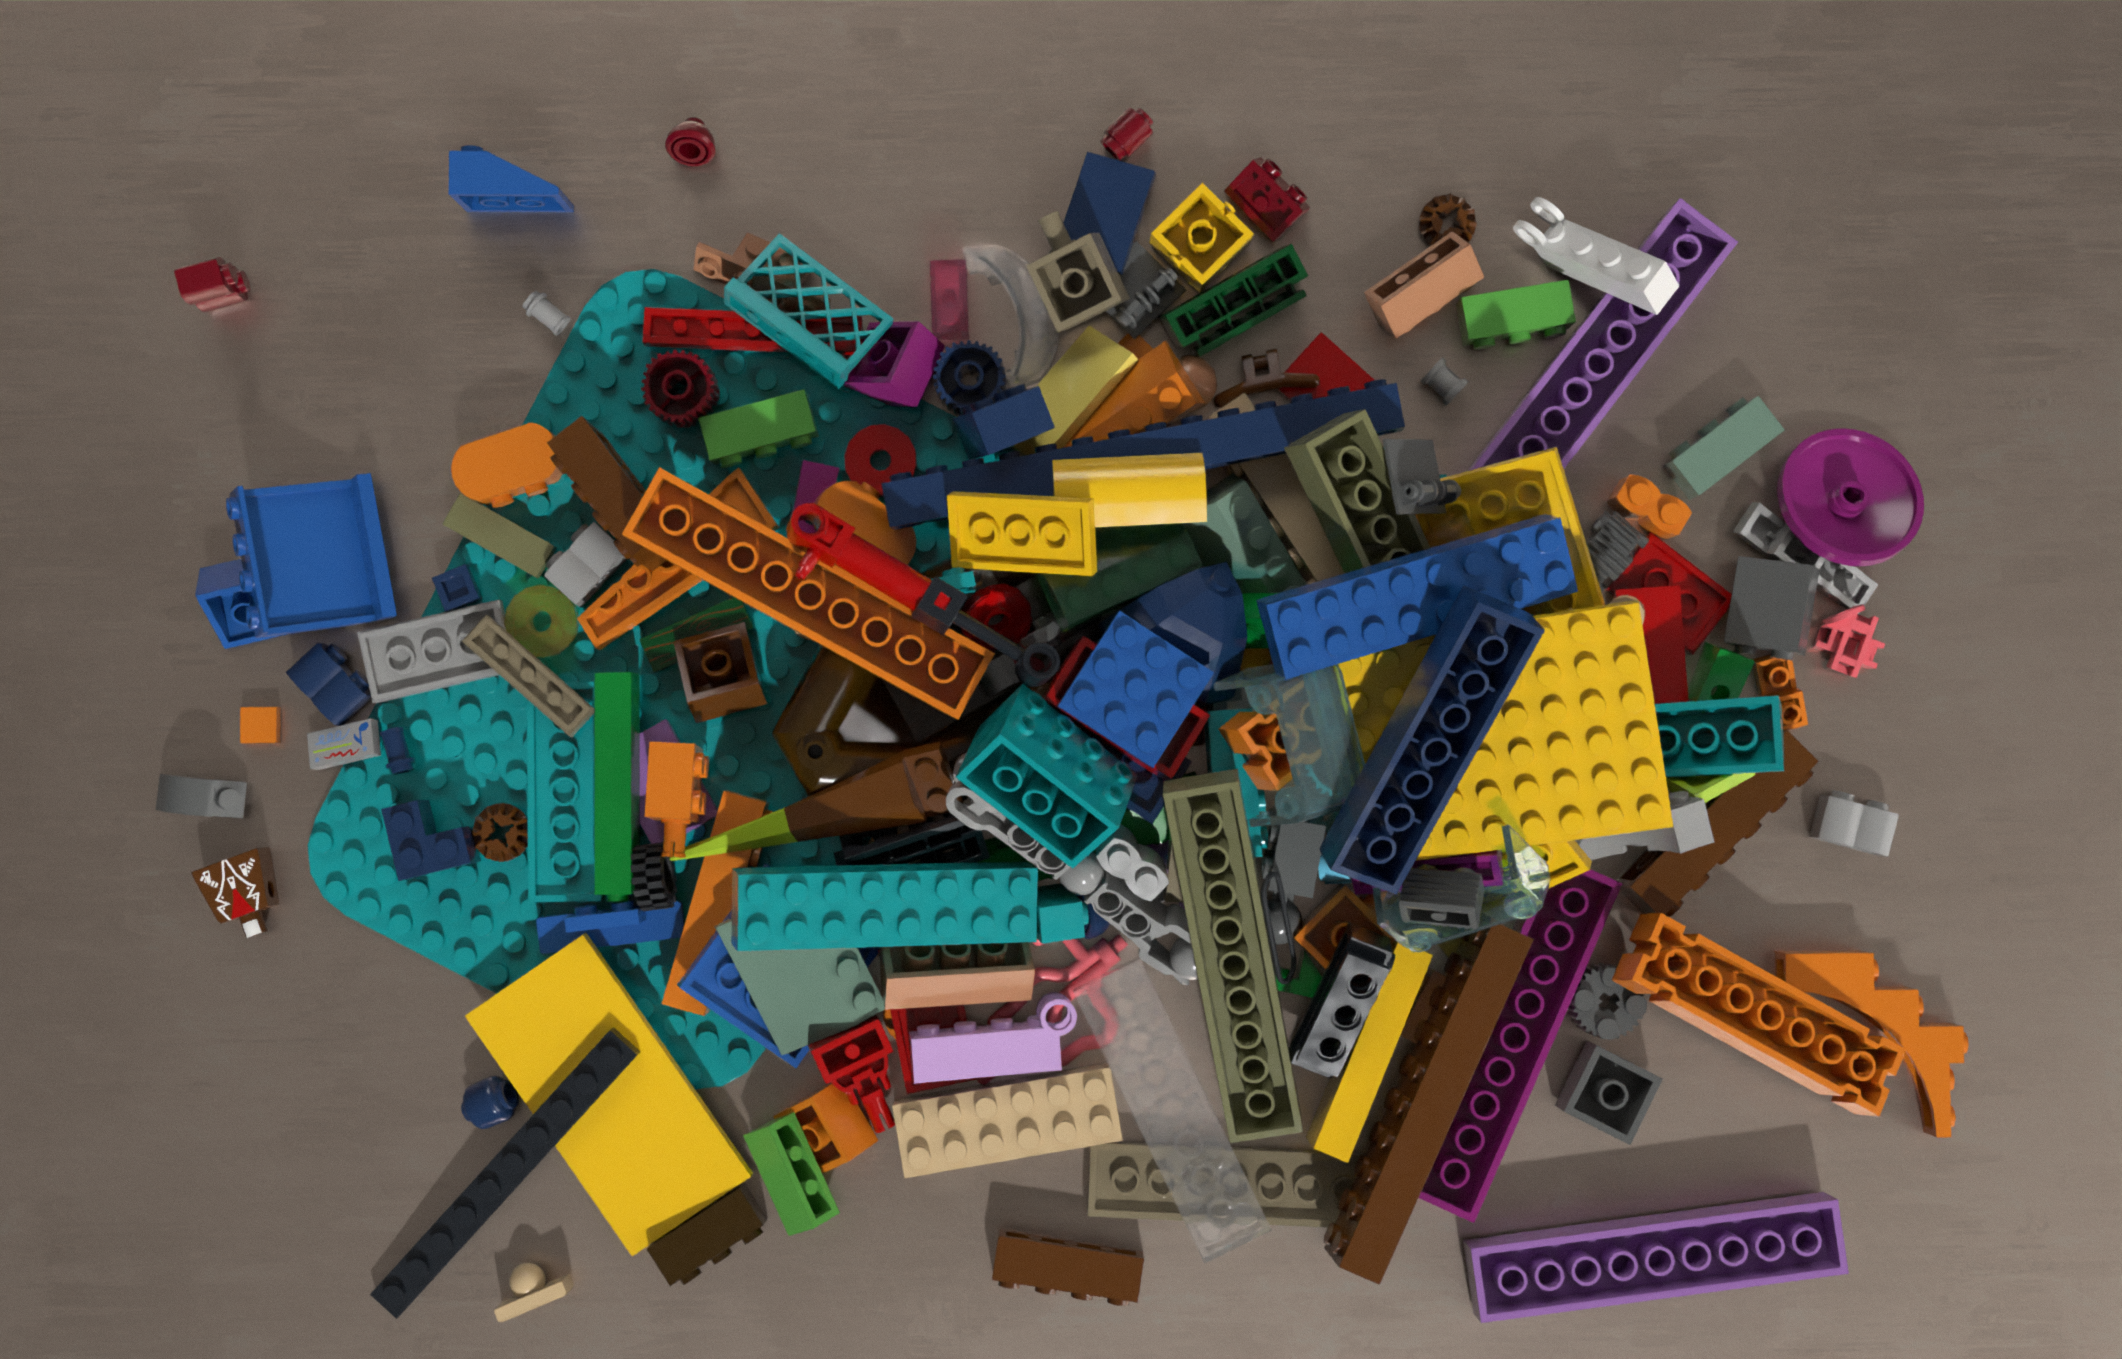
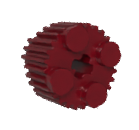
(685, 369)

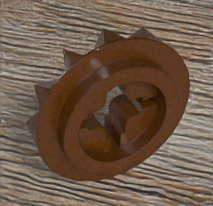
(1443, 205)
(517, 837)

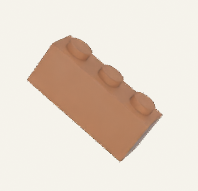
(1424, 284)

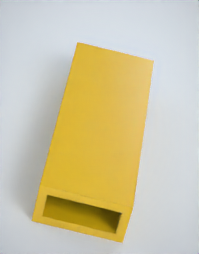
(1351, 1094)

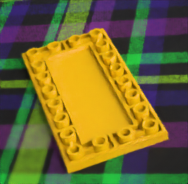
(649, 1140)

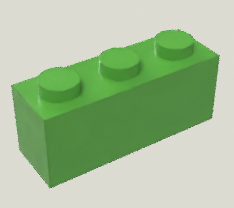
(1515, 314)
(759, 428)
(791, 1174)

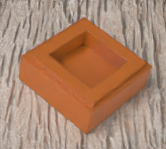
(260, 725)

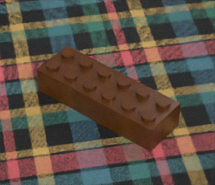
(1663, 878)

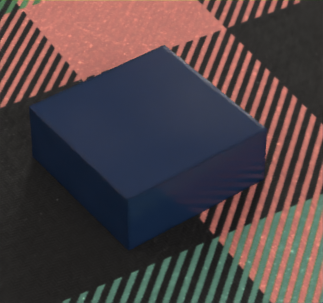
(456, 588)

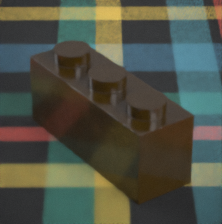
(708, 1235)

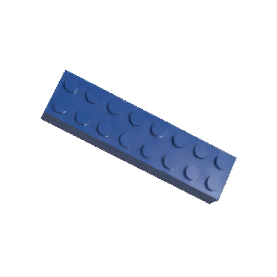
(1413, 594)

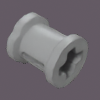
(1444, 381)

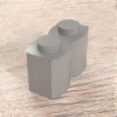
(585, 564)
(1854, 825)
(1134, 862)

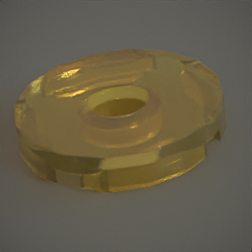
(563, 620)

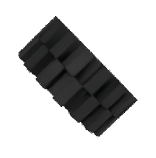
(653, 877)

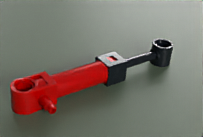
(931, 601)

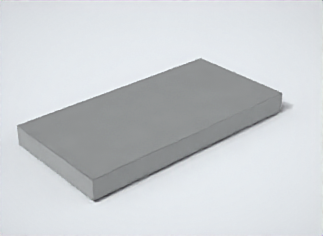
(425, 653)

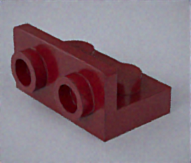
(1267, 197)

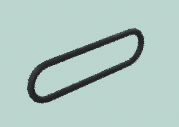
(1270, 930)

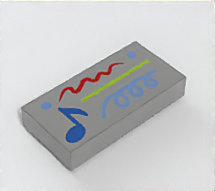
(343, 744)

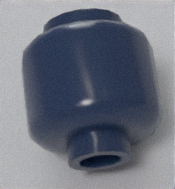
(489, 1102)

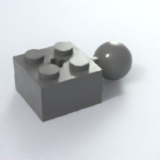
(1296, 859)

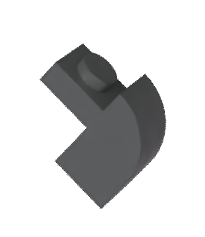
(201, 796)

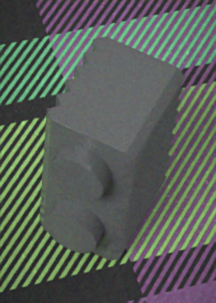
(1442, 897)

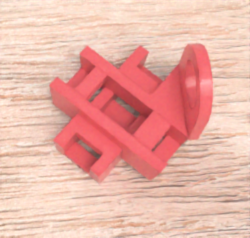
(1842, 641)

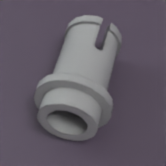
(545, 312)

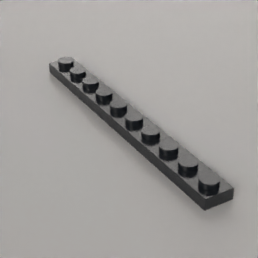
(505, 1172)

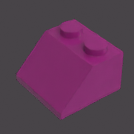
(897, 364)

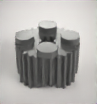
(1612, 545)
(1608, 1021)

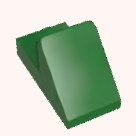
(1305, 980)

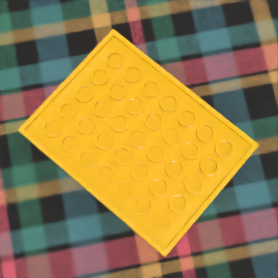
(1568, 748)

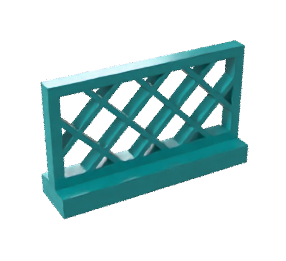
(783, 327)

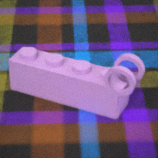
(991, 1049)

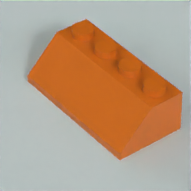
(1148, 394)

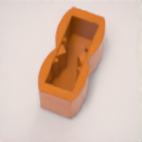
(1655, 512)

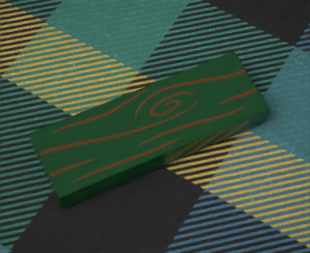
(660, 645)

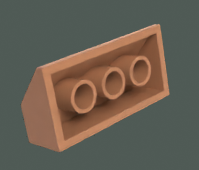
(955, 974)

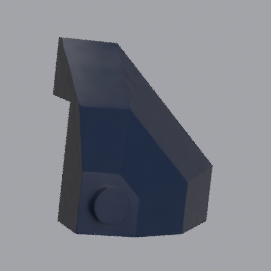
(1200, 617)

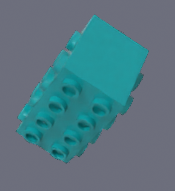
(1047, 776)

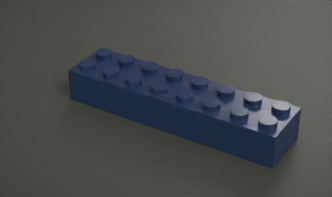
(1430, 739)

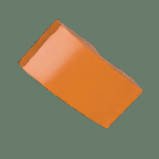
(1778, 678)

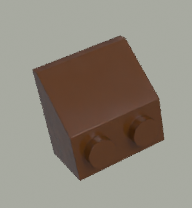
(719, 672)

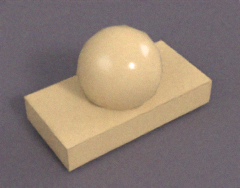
(530, 1291)

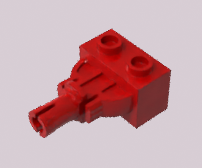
(855, 1061)

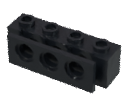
(922, 842)
(1342, 1001)

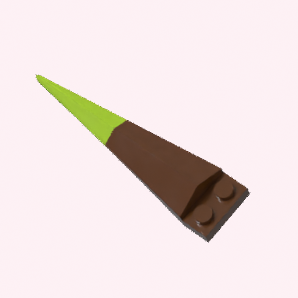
(887, 795)

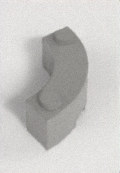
(1689, 831)

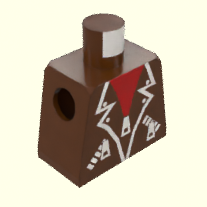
(240, 889)

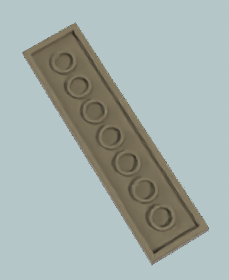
(1288, 1184)

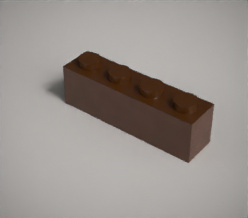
(1068, 1267)

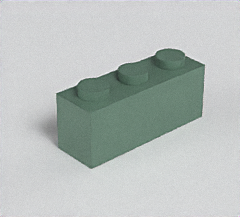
(1722, 446)

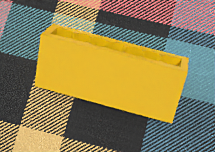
(1137, 488)

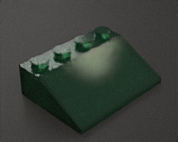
(1128, 566)

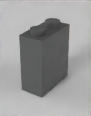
(1771, 607)

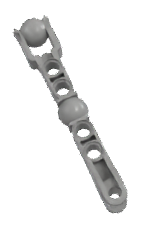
(1092, 881)

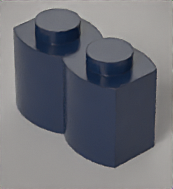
(330, 683)

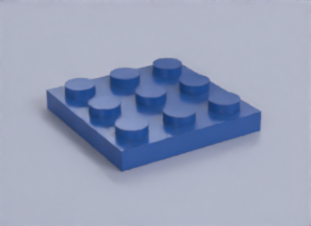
(1135, 689)

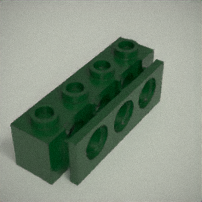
(1232, 295)

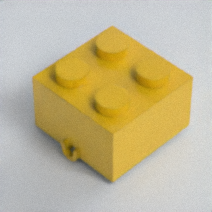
(1201, 237)

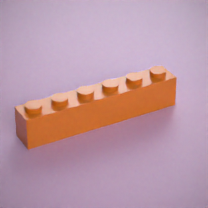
(713, 894)

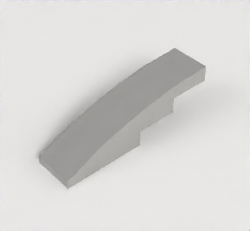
(1776, 541)

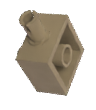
(1076, 276)

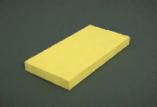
(1079, 386)

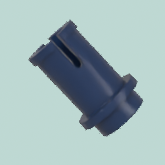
(397, 751)

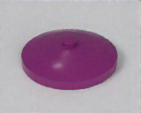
(1850, 497)

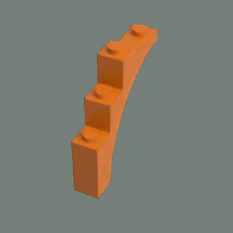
(1896, 1013)

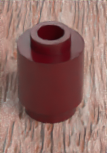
(1127, 133)

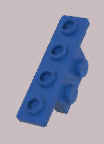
(610, 927)

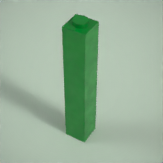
(616, 782)

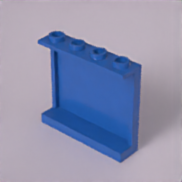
(311, 556)

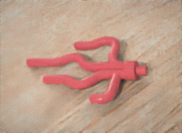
(1086, 967)

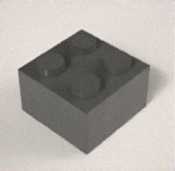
(1608, 1092)

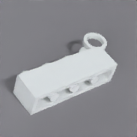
(1598, 259)

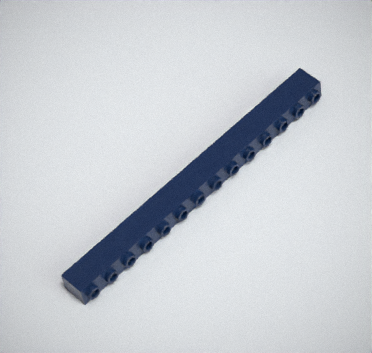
(1222, 440)

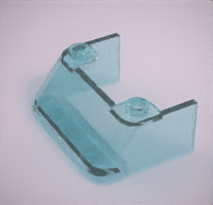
(1316, 737)
(1519, 897)

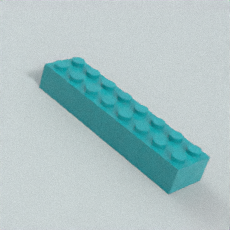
(883, 905)

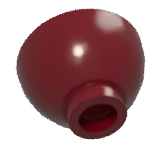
(691, 143)

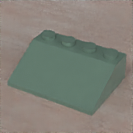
(805, 991)

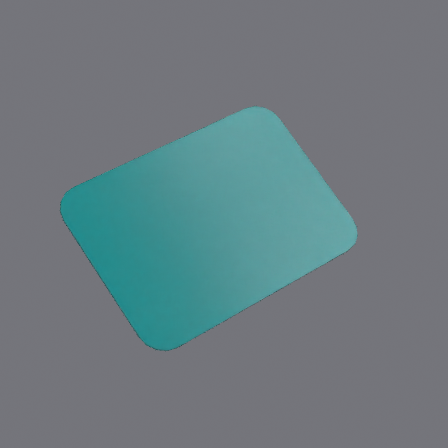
(474, 734)

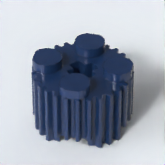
(971, 359)

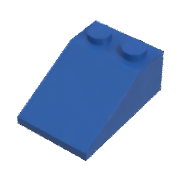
(493, 185)

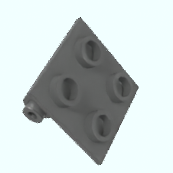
(1149, 289)
(1417, 478)

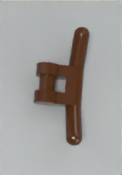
(1274, 380)

